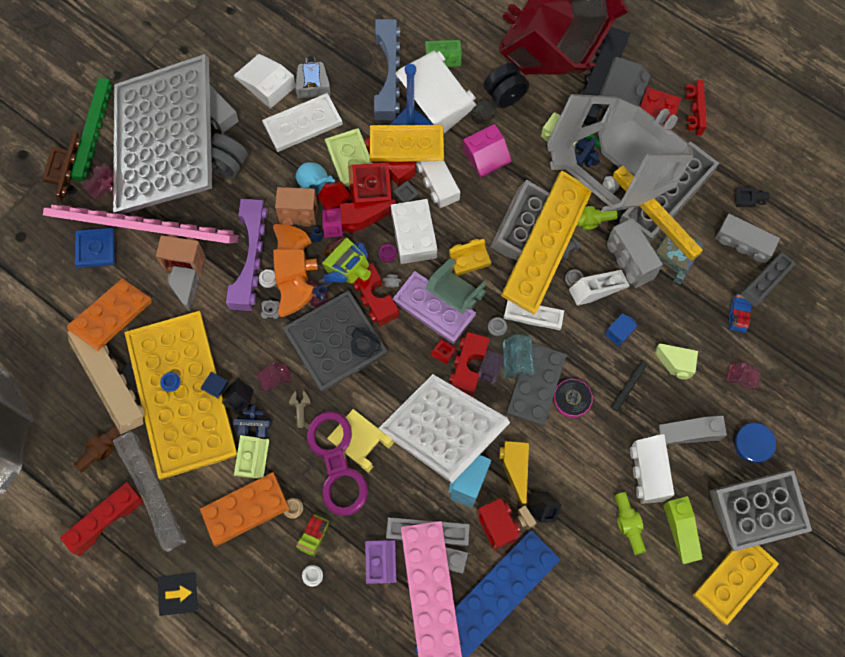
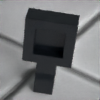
(748, 198)

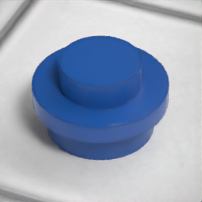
(170, 382)

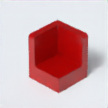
(333, 195)

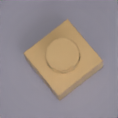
(525, 518)

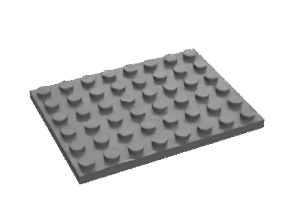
(162, 135)

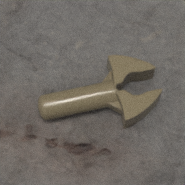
(300, 407)

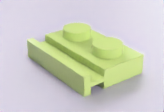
(251, 457)

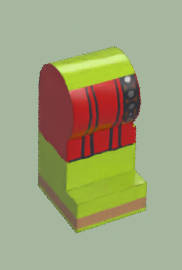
(313, 535)

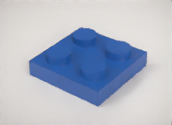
(94, 247)

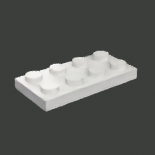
(302, 122)

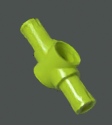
(593, 217)
(630, 523)

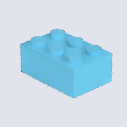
(468, 484)

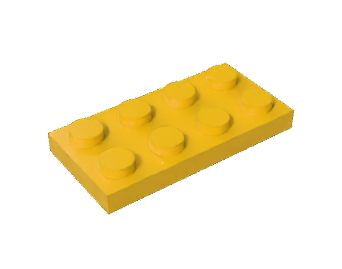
(406, 143)
(735, 582)

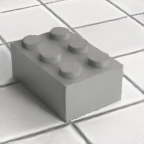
(634, 253)

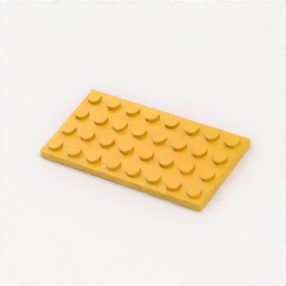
(185, 425)

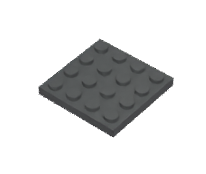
(325, 338)

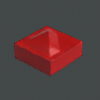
(443, 351)

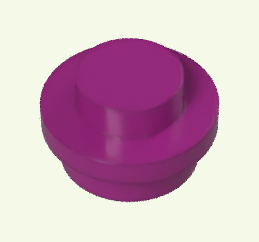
(387, 253)

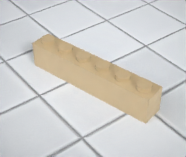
(108, 384)

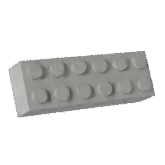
(695, 175)

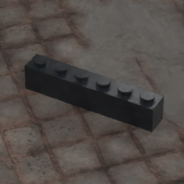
(613, 46)

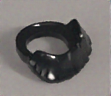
(358, 333)

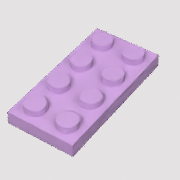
(432, 310)

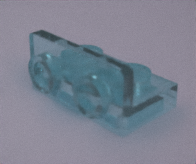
(518, 356)

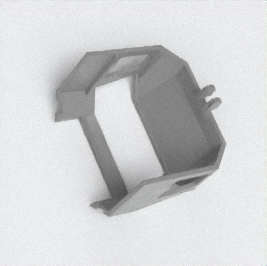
(627, 139)

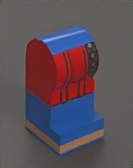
(739, 314)

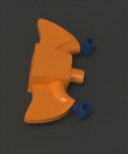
(293, 267)

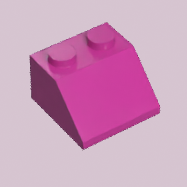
(486, 150)

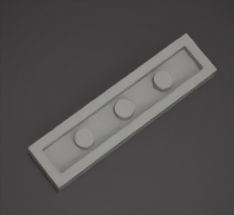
(453, 532)

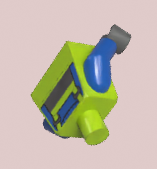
(346, 264)

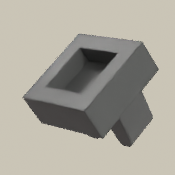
(406, 193)

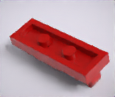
(697, 107)

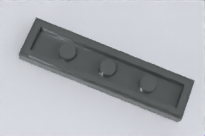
(768, 279)

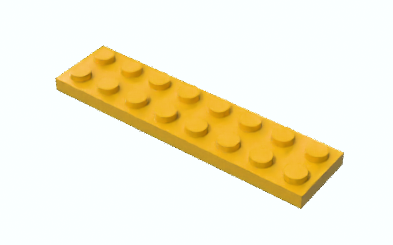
(546, 243)

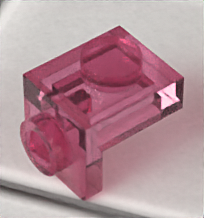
(745, 375)
(273, 376)

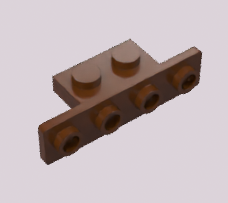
(59, 166)

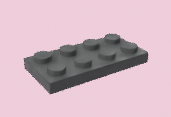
(536, 391)

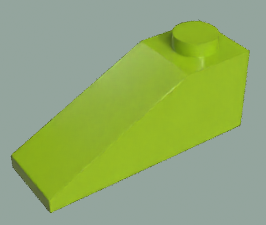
(683, 529)

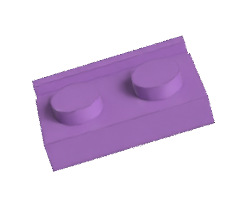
(380, 562)

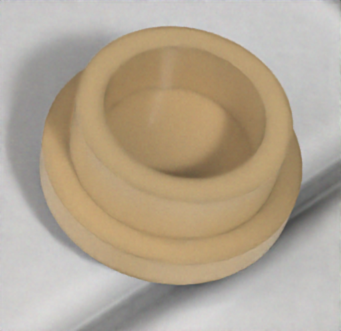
(296, 508)

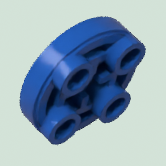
(755, 443)

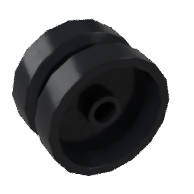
(506, 85)

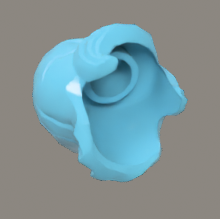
(313, 176)

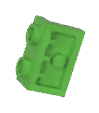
(450, 49)

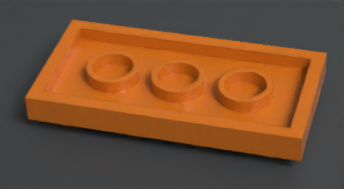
(109, 314)
(244, 509)

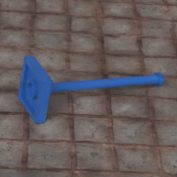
(409, 115)

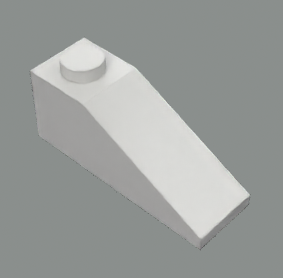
(598, 286)

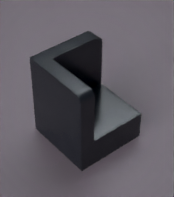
(237, 396)
(543, 507)

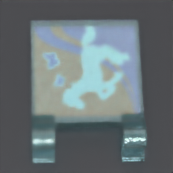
(673, 256)

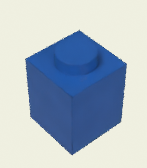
(621, 329)

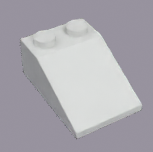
(266, 80)

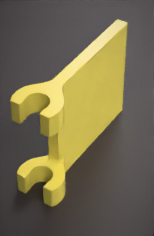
(363, 440)

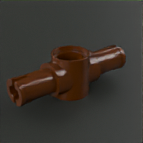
(98, 448)

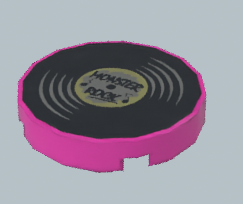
(573, 398)

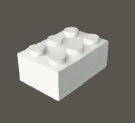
(414, 231)

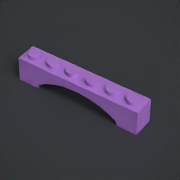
(241, 293)

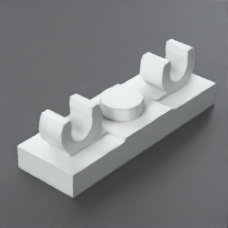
(544, 317)

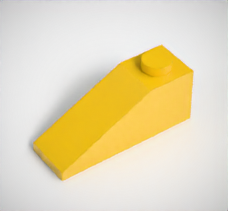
(516, 467)

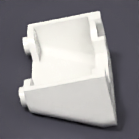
(439, 91)

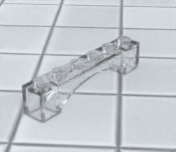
(158, 508)

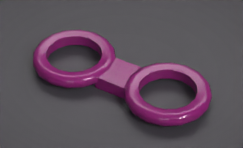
(337, 463)

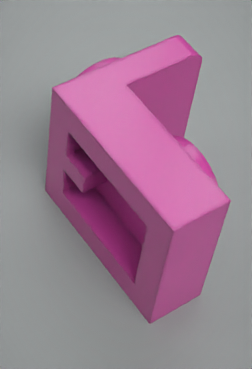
(332, 223)

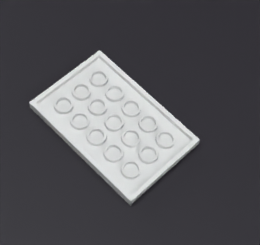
(444, 427)

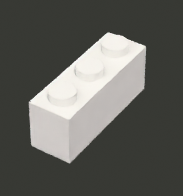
(439, 181)

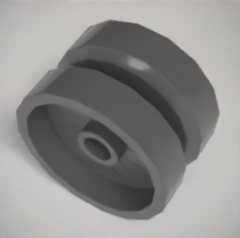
(226, 155)

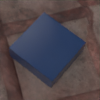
(214, 385)

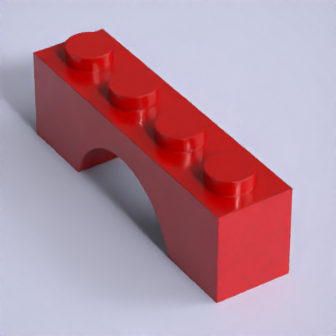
(87, 530)

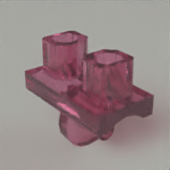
(99, 182)

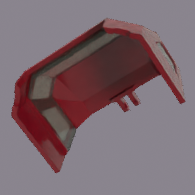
(558, 34)

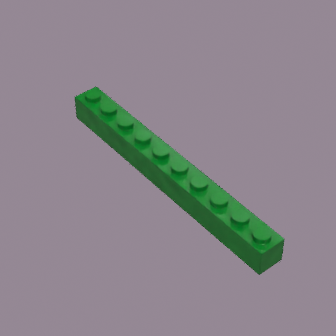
(91, 130)

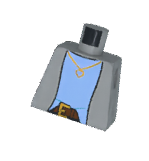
(311, 79)

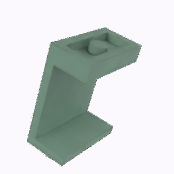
(454, 289)

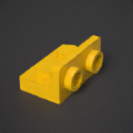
(470, 256)

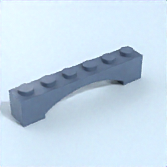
(385, 102)

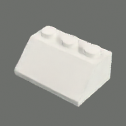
(652, 469)

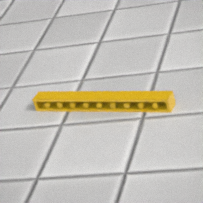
(662, 218)

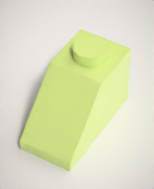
(678, 360)

